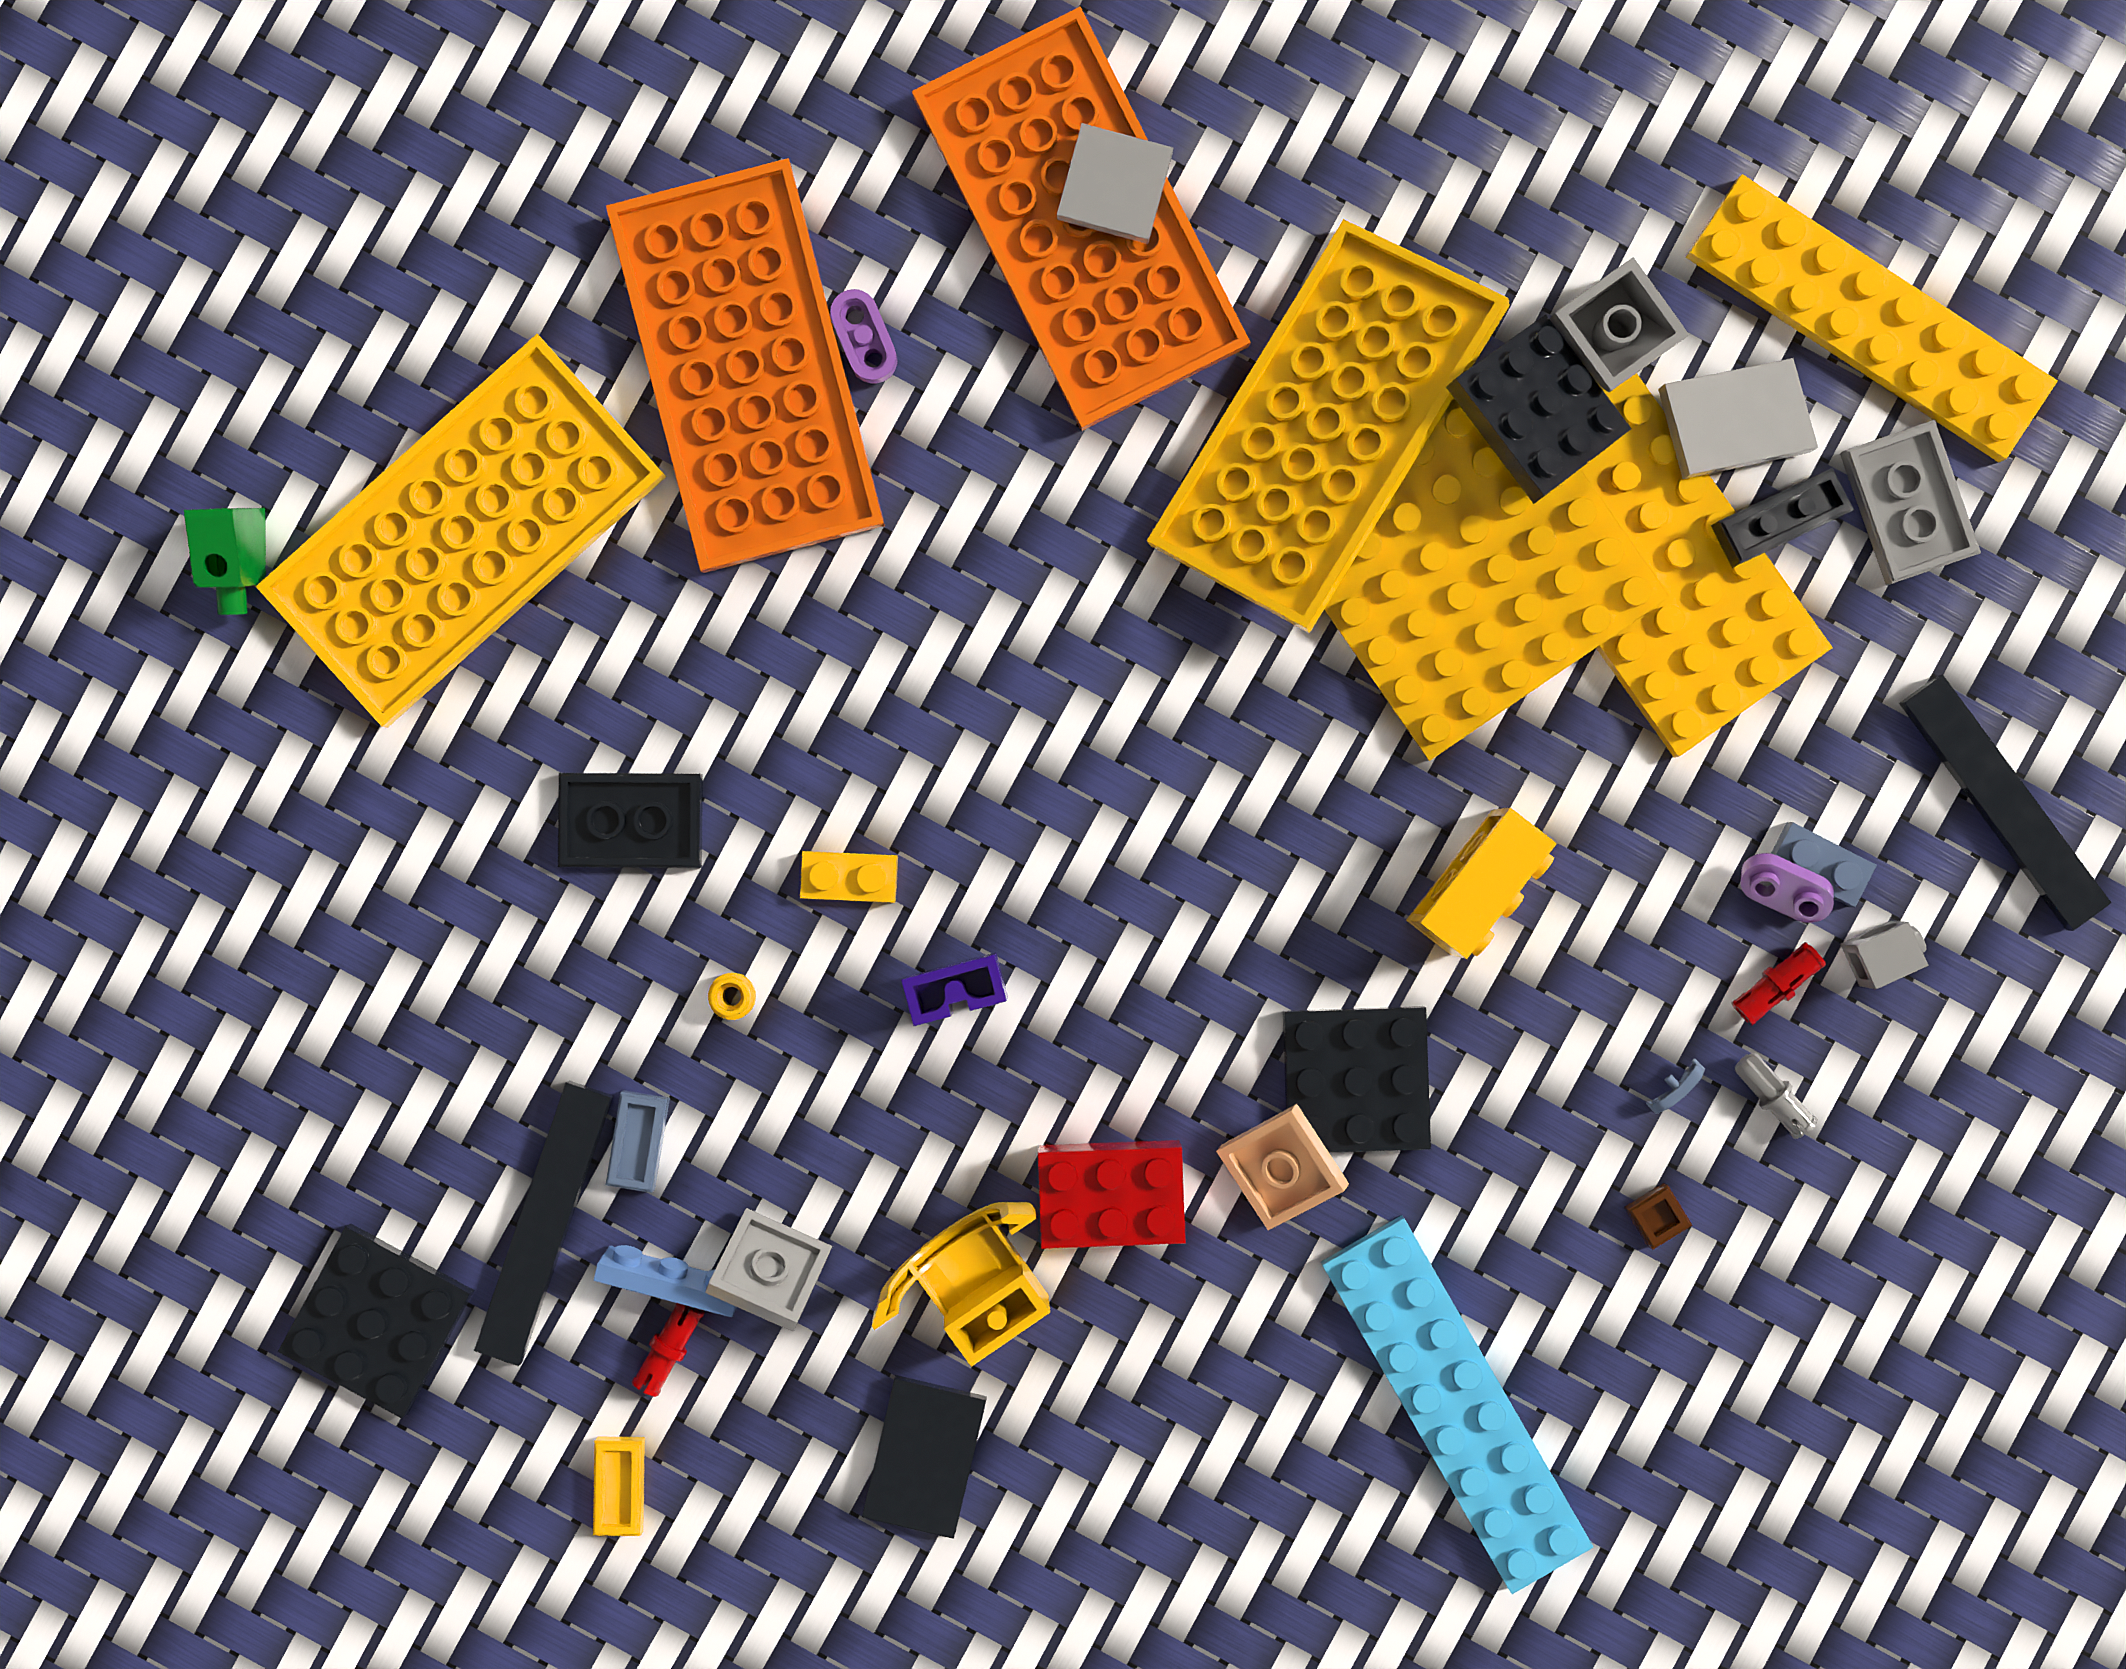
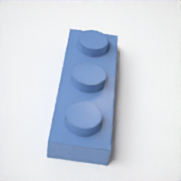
(660, 1278)

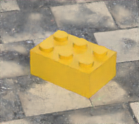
(1483, 883)

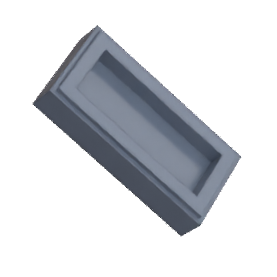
(637, 1141)

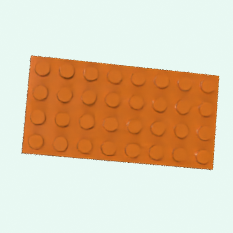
(1102, 307)
(745, 365)

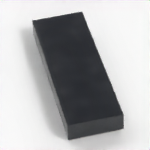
(1782, 517)

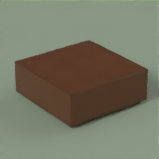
(1658, 1216)

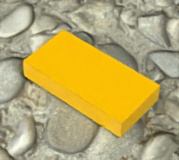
(618, 1486)

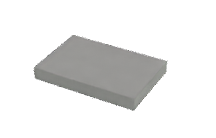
(1737, 418)
(1910, 502)

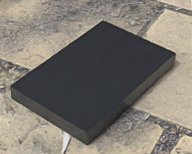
(630, 820)
(924, 1456)

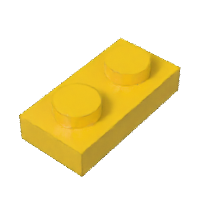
(849, 876)

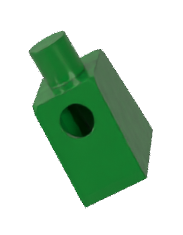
(227, 553)

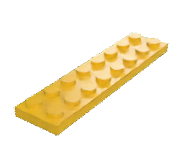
(1871, 319)

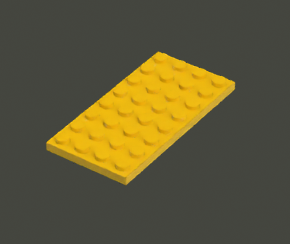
(1327, 424)
(461, 531)
(1724, 629)

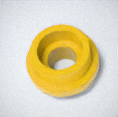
(717, 999)

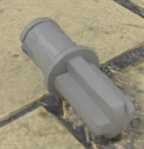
(1775, 1095)

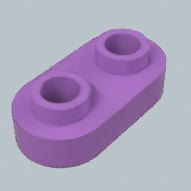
(863, 338)
(1789, 887)

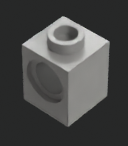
(1885, 954)

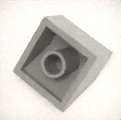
(1619, 325)

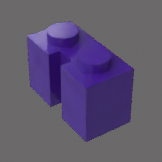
(934, 991)

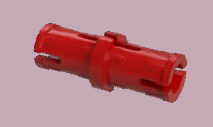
(1778, 983)
(667, 1349)

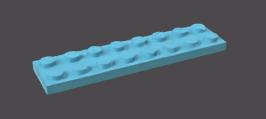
(1457, 1404)

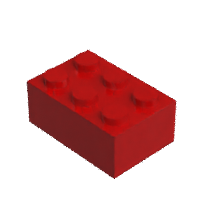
(1111, 1194)

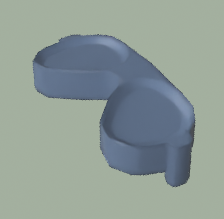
(1679, 1089)

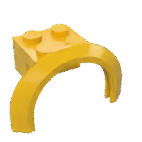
(974, 1281)

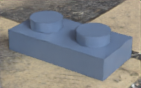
(1842, 868)

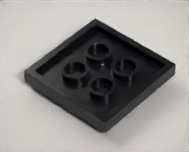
(1538, 408)
(1360, 1076)
(376, 1320)

